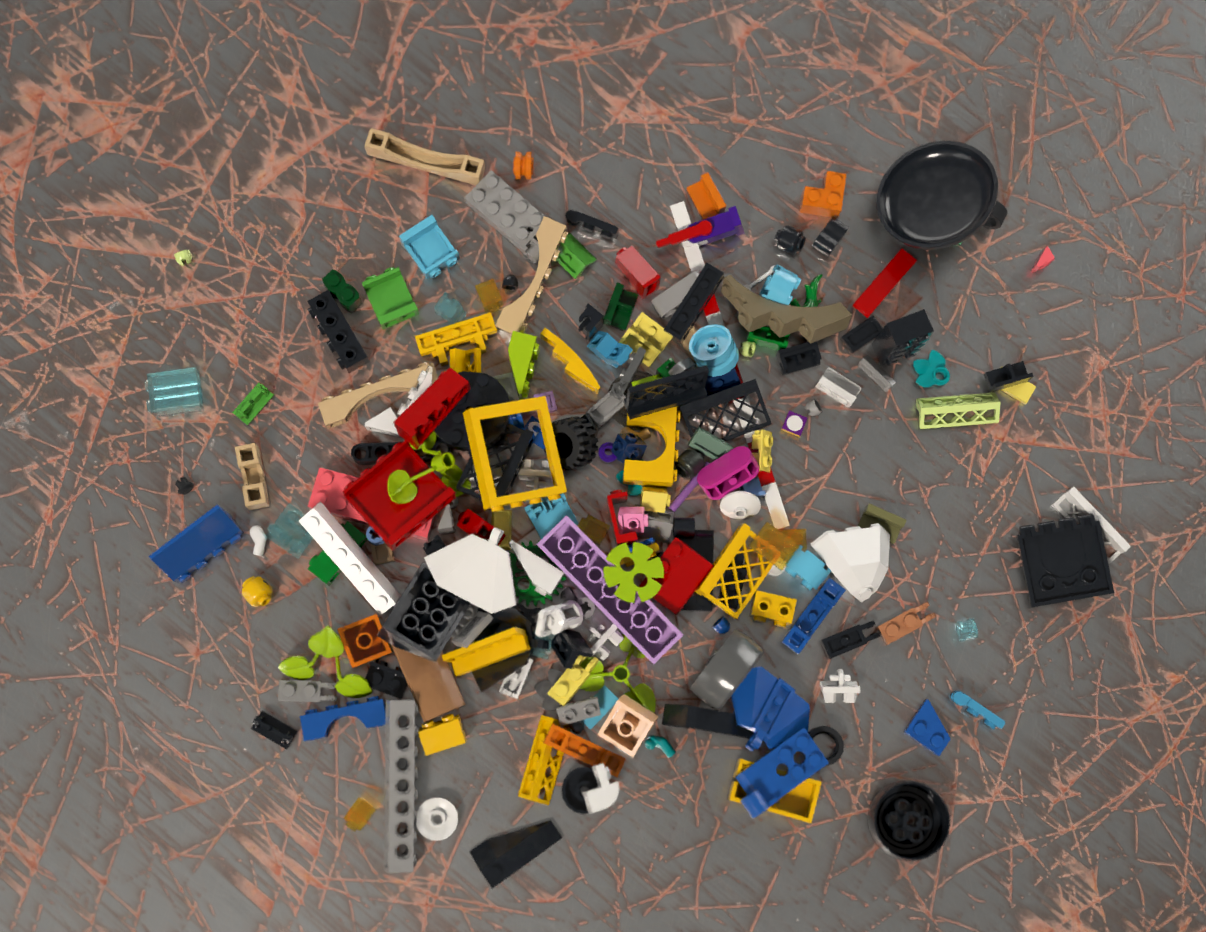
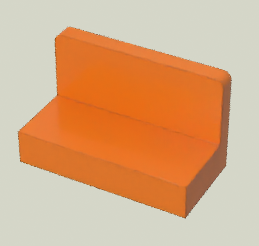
(706, 197)

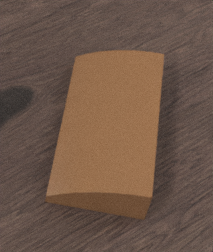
(430, 684)

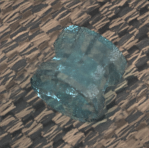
(966, 629)

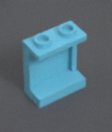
(429, 247)

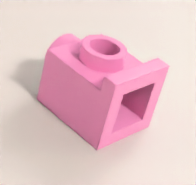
(635, 514)

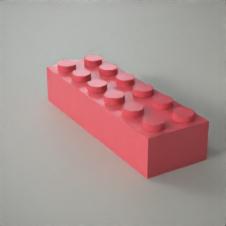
(329, 491)

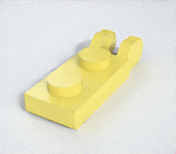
(571, 681)

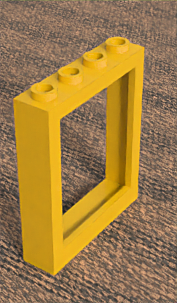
(480, 458)

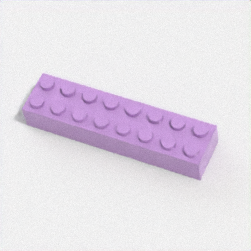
(584, 566)

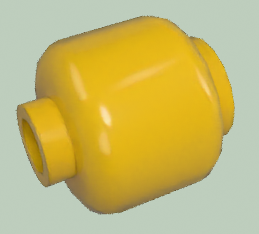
(257, 591)

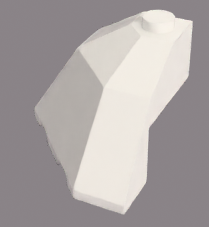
(856, 557)

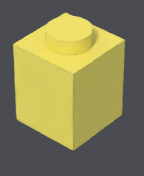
(654, 499)

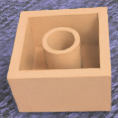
(628, 725)

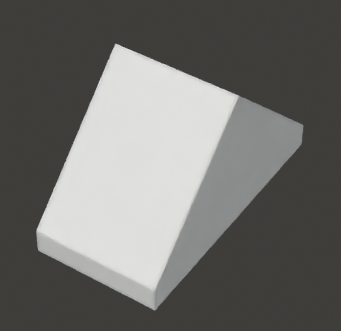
(383, 423)

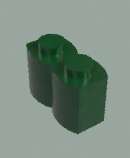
(344, 292)

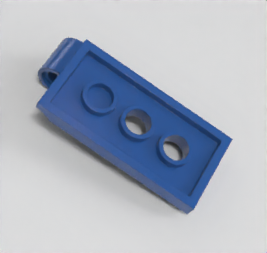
(763, 782)

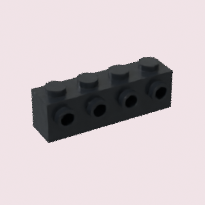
(338, 331)

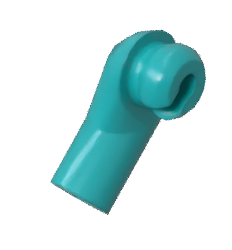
(660, 742)

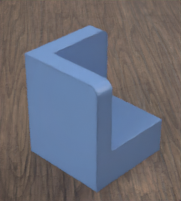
(754, 487)

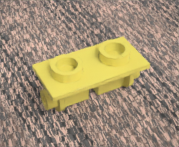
(763, 442)

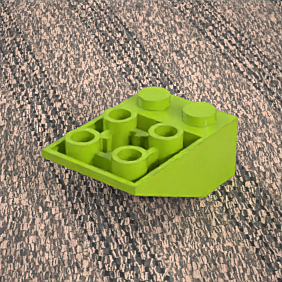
(522, 352)

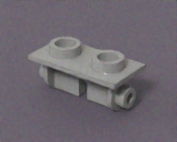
(578, 711)

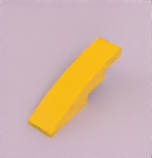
(575, 366)

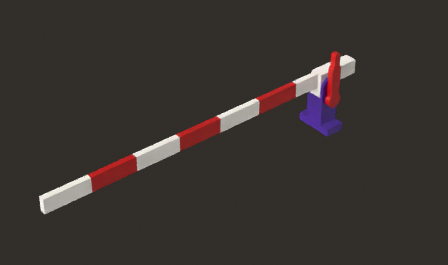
(692, 237)

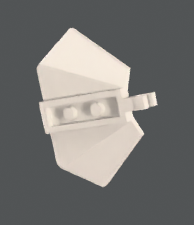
(476, 571)

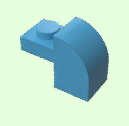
(609, 349)

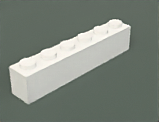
(350, 558)

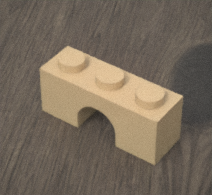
(253, 476)

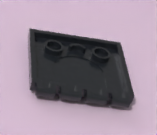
(1064, 560)

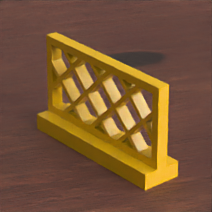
(720, 566)

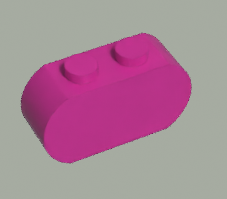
(728, 473)

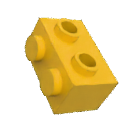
(772, 608)
(442, 734)

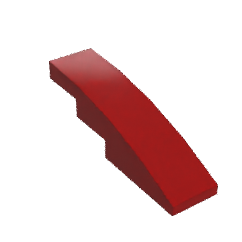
(884, 283)

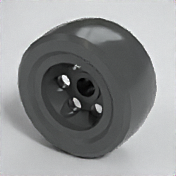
(726, 669)

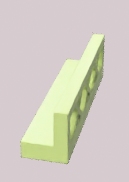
(959, 403)

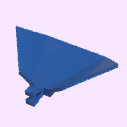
(769, 709)

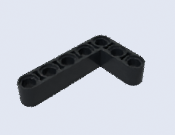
(372, 449)
(703, 719)

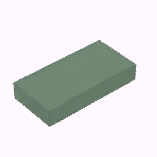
(709, 444)

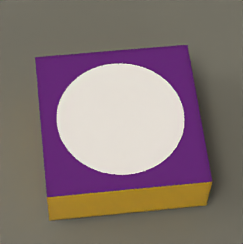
(794, 423)

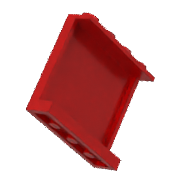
(392, 520)

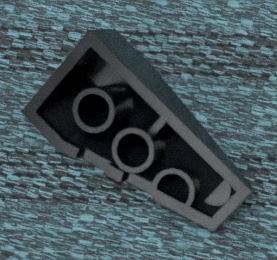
(509, 852)

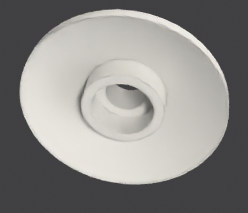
(740, 505)
(426, 823)

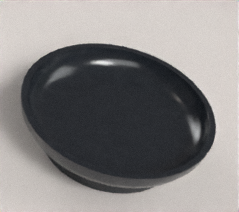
(937, 195)

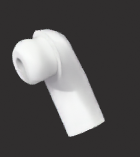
(259, 538)

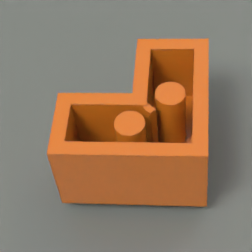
(824, 201)

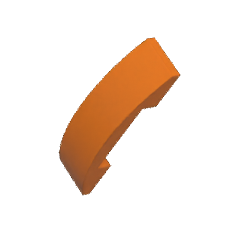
(583, 749)

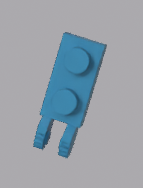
(976, 709)

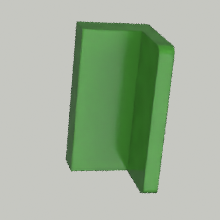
(574, 256)

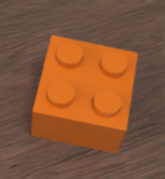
(361, 641)

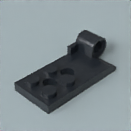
(703, 543)

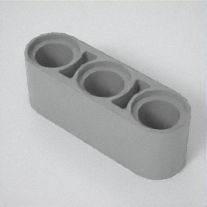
(670, 299)

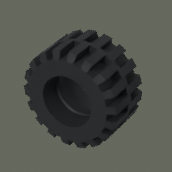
(582, 438)

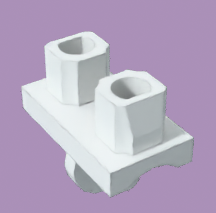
(539, 476)
(611, 634)
(839, 684)

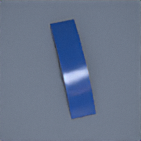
(813, 615)

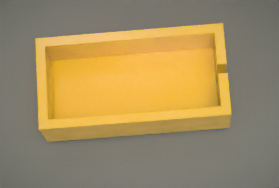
(796, 804)

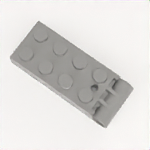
(507, 213)

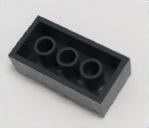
(902, 338)

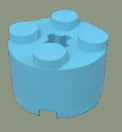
(780, 285)
(808, 568)

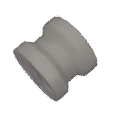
(587, 611)

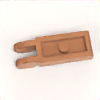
(904, 624)

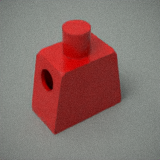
(472, 524)

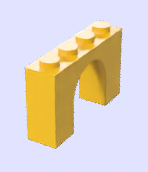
(659, 471)

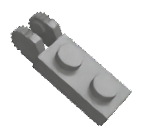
(304, 691)

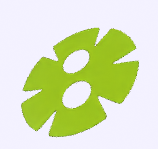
(627, 588)

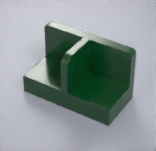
(620, 308)

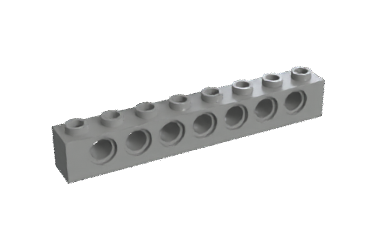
(404, 862)

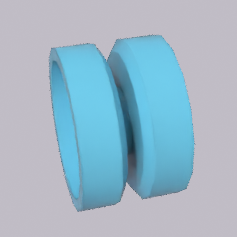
(714, 348)

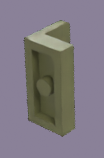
(887, 520)

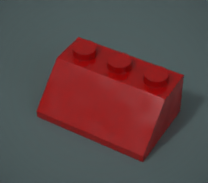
(682, 575)

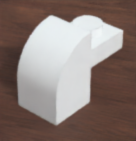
(604, 794)

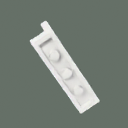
(1083, 507)

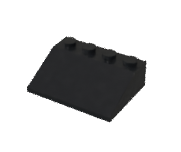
(423, 617)

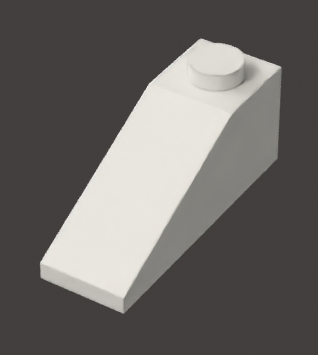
(541, 573)

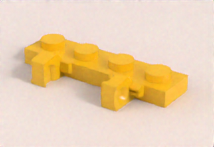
(441, 339)

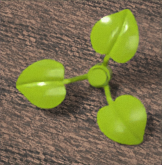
(403, 490)
(329, 645)
(641, 693)

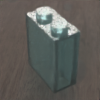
(174, 392)

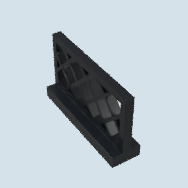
(666, 392)
(724, 397)
(512, 468)

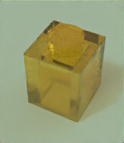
(489, 296)
(593, 529)
(359, 814)

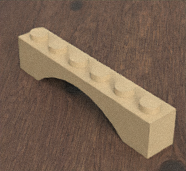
(393, 149)
(549, 238)
(340, 408)

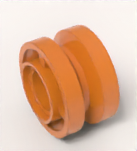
(523, 165)

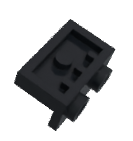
(386, 679)

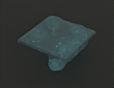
(289, 532)

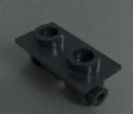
(274, 729)

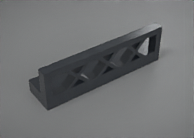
(694, 302)

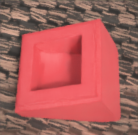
(1043, 260)

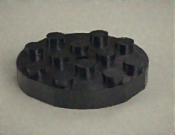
(483, 392)

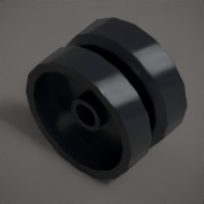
(572, 786)

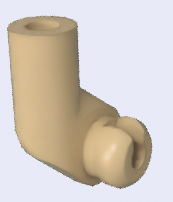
(643, 434)

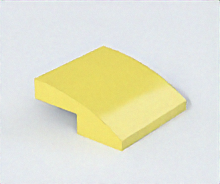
(647, 335)

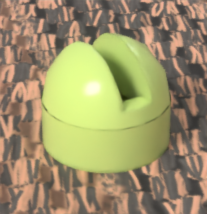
(183, 256)
(748, 348)

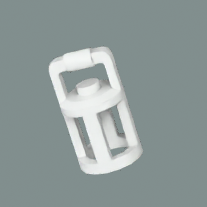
(554, 620)

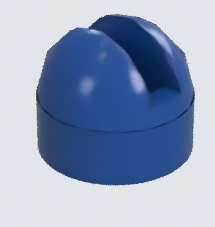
(721, 625)

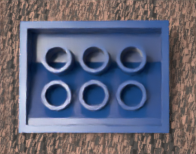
(197, 544)

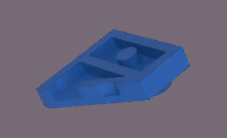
(928, 729)

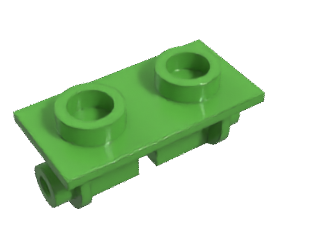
(253, 403)

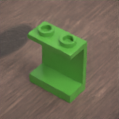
(390, 297)

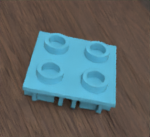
(548, 514)

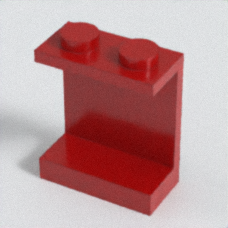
(617, 497)

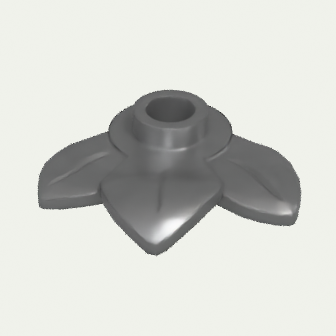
(543, 688)

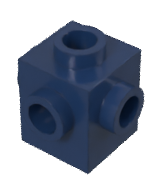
(628, 447)

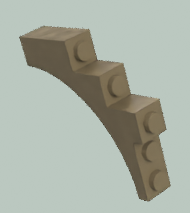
(783, 319)

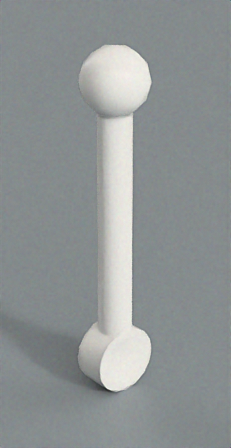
(759, 279)

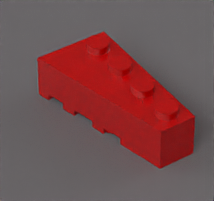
(431, 407)

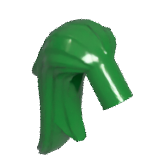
(811, 294)

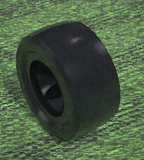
(932, 808)

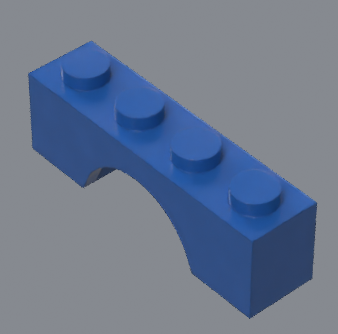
(317, 724)

